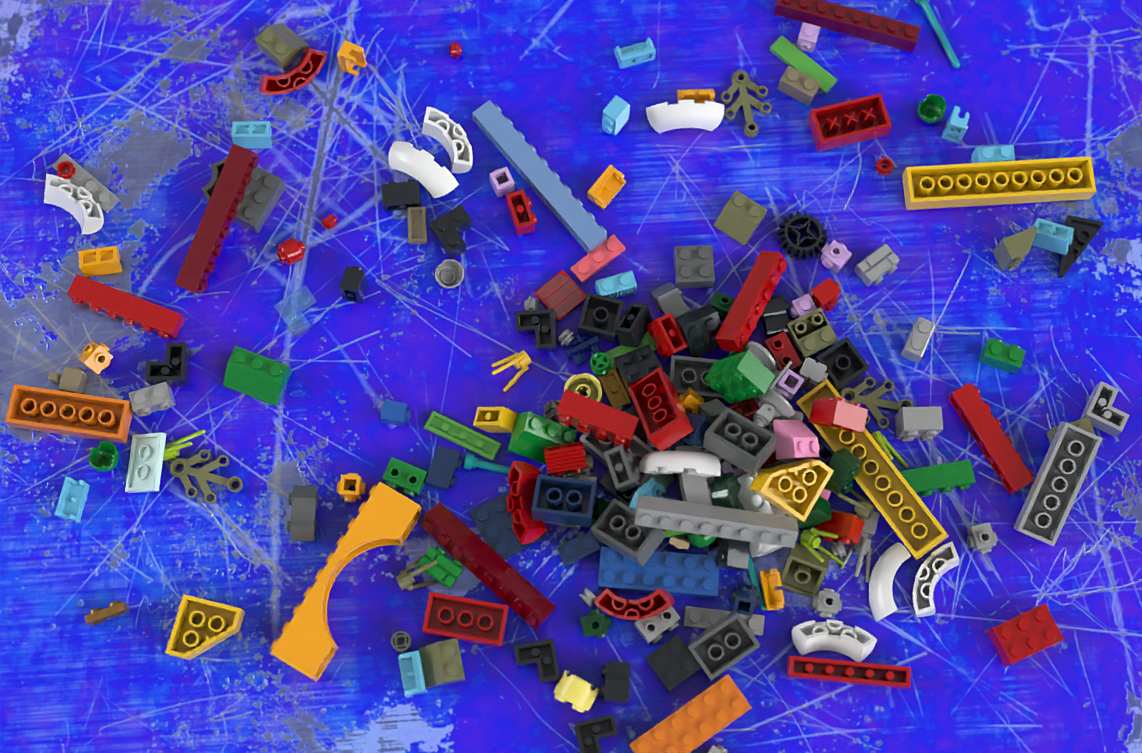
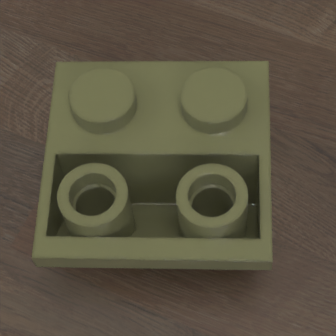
(811, 334)

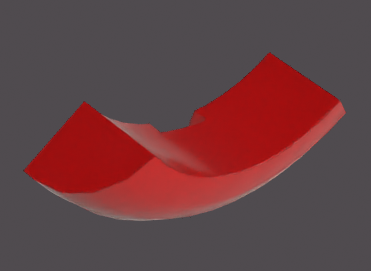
(296, 77)
(522, 483)
(647, 607)

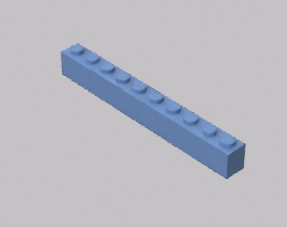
(539, 176)

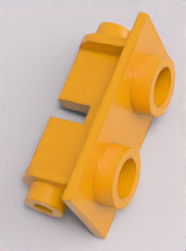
(697, 95)
(770, 580)

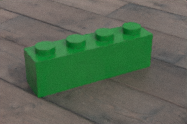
(940, 478)

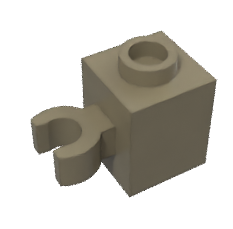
(71, 380)

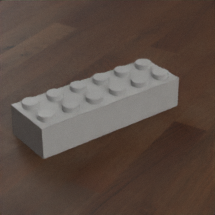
(1057, 483)

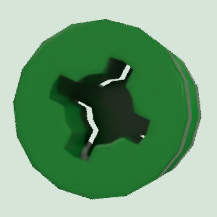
(600, 359)

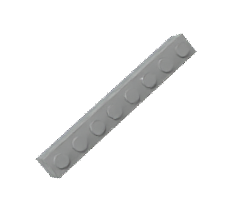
(716, 521)

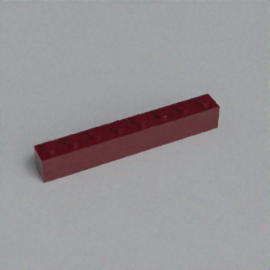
(850, 22)
(217, 219)
(487, 566)

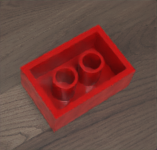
(1025, 635)

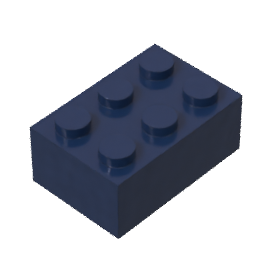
(564, 500)

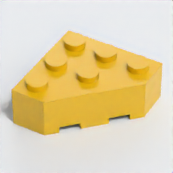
(793, 486)
(201, 626)

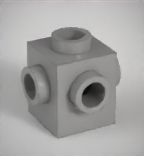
(981, 538)
(822, 608)

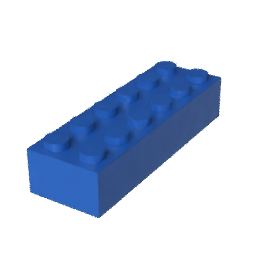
(676, 572)

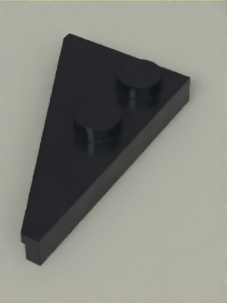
(1083, 233)

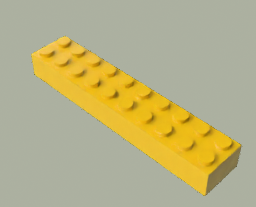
(998, 183)
(882, 481)

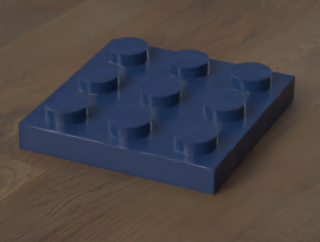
(496, 529)

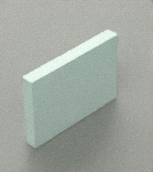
(145, 463)

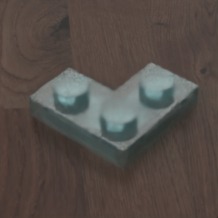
(291, 310)

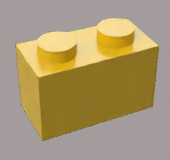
(495, 419)

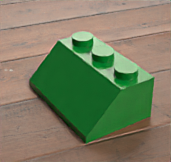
(256, 376)
(534, 433)

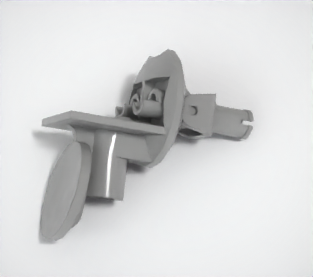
(771, 403)

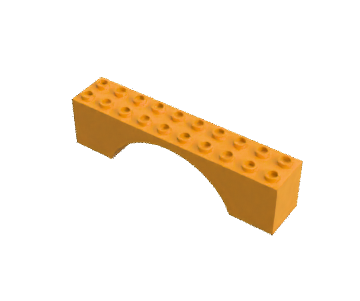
(382, 521)

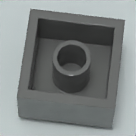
(694, 267)

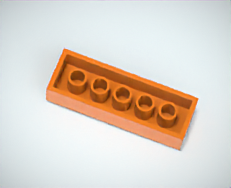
(69, 414)
(695, 720)

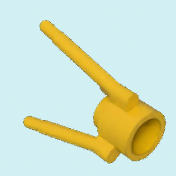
(519, 360)

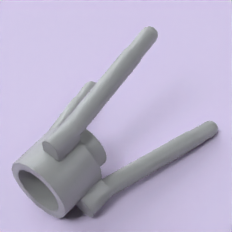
(862, 549)

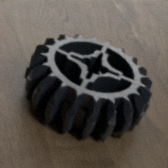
(808, 221)

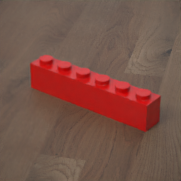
(751, 301)
(126, 307)
(990, 438)
(848, 672)

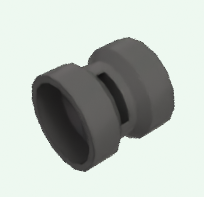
(401, 645)

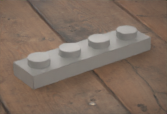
(99, 192)
(705, 618)

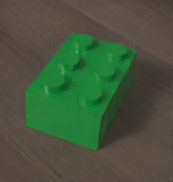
(739, 377)

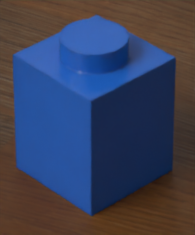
(395, 413)

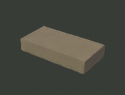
(417, 225)

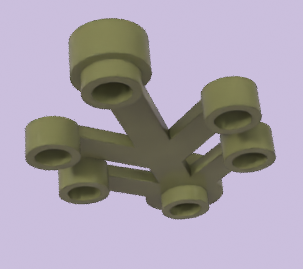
(745, 100)
(872, 402)
(202, 474)

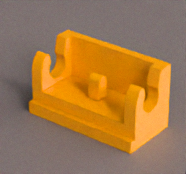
(350, 56)
(606, 187)
(100, 261)

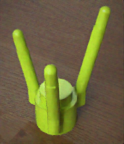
(884, 444)
(171, 450)
(810, 540)

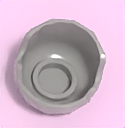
(449, 274)

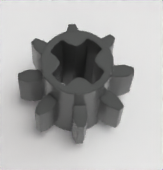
(550, 410)

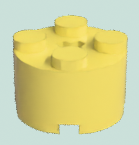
(585, 383)
(576, 691)

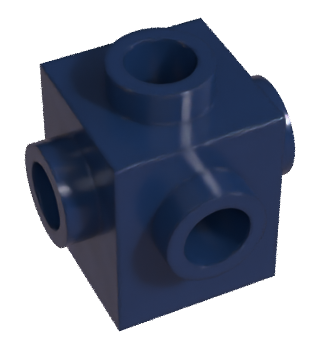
(745, 598)

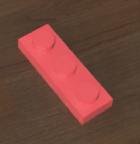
(597, 259)

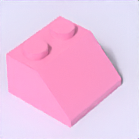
(794, 440)

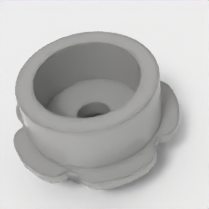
(531, 304)
(566, 337)
(838, 550)

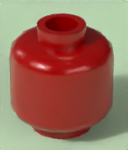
(291, 251)

